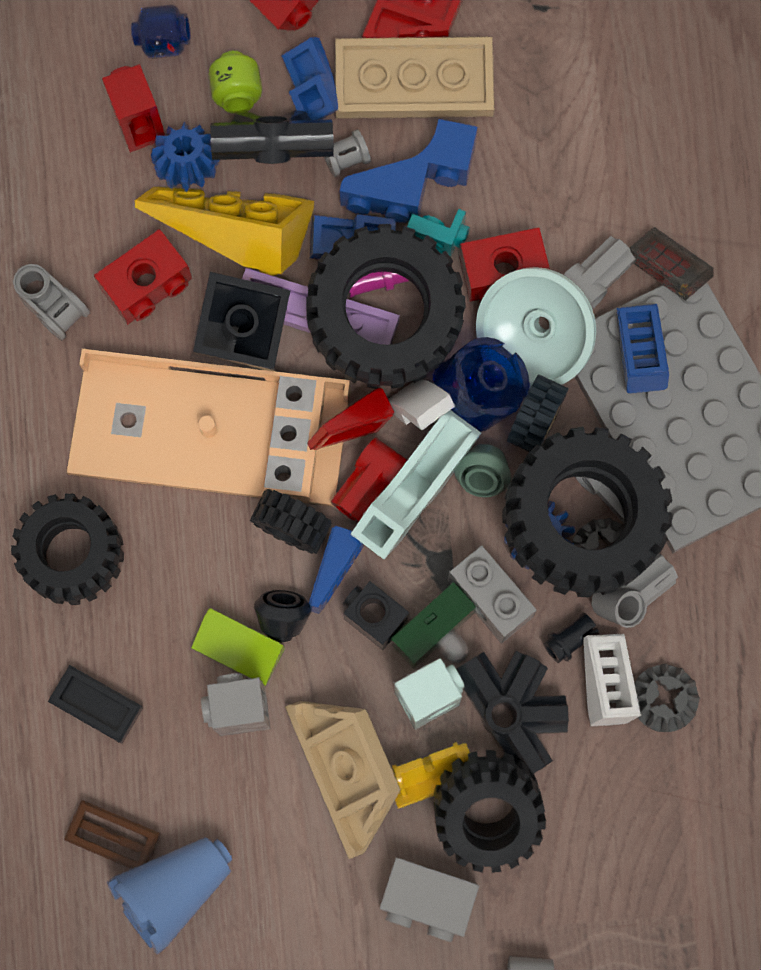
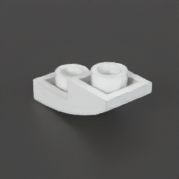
(421, 403)

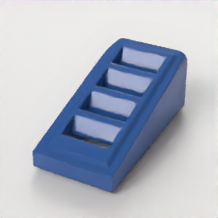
(645, 373)
(337, 559)

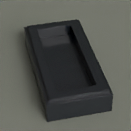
(95, 704)

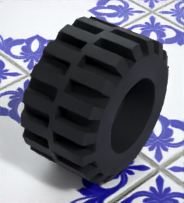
(48, 522)
(494, 842)

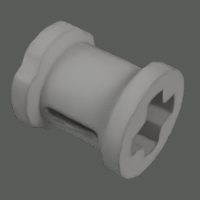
(359, 154)

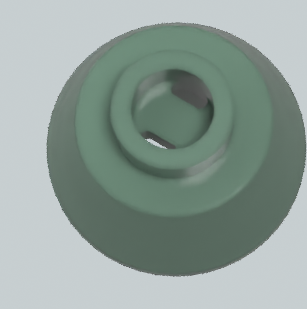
(484, 471)

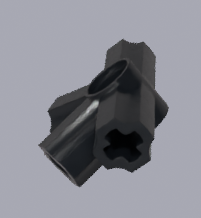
(272, 137)
(516, 691)

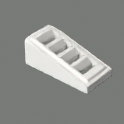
(596, 682)

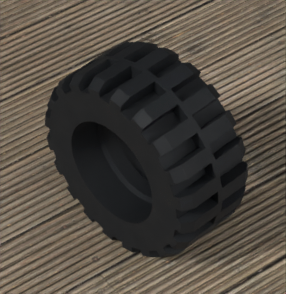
(385, 252)
(625, 474)

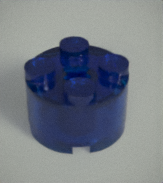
(484, 382)

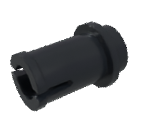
(570, 638)

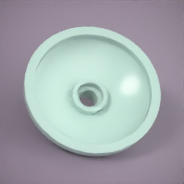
(512, 315)

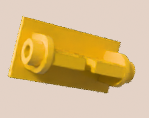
(420, 777)

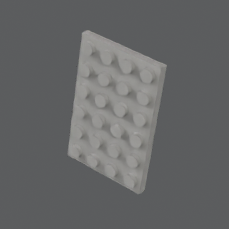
(698, 428)

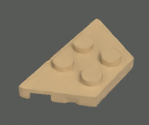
(347, 769)

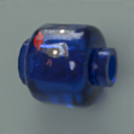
(161, 31)

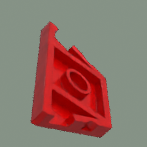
(412, 18)

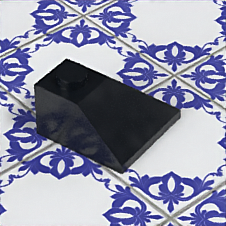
(240, 323)

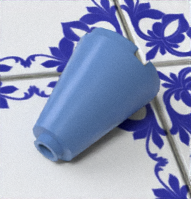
(170, 889)

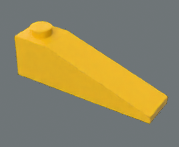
(250, 232)

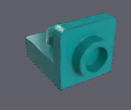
(445, 237)

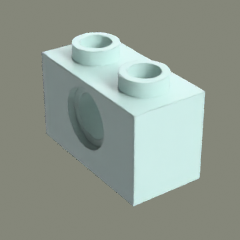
(429, 692)

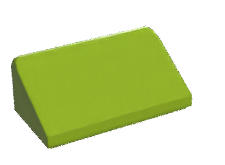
(237, 646)

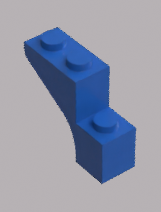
(400, 186)

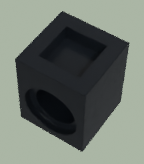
(380, 632)

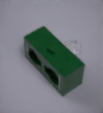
(437, 629)

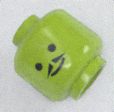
(235, 82)

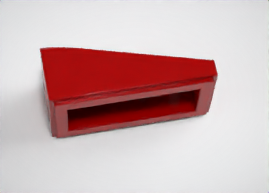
(357, 420)

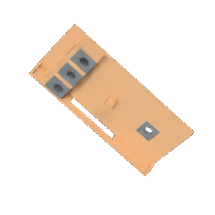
(205, 427)

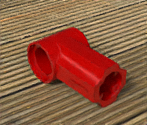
(373, 473)

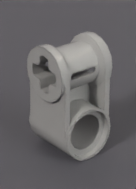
(53, 305)

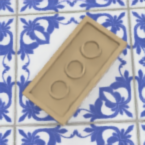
(414, 77)

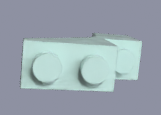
(416, 484)

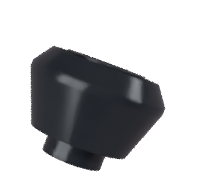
(282, 614)

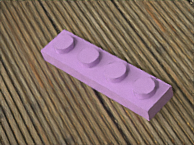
(367, 321)

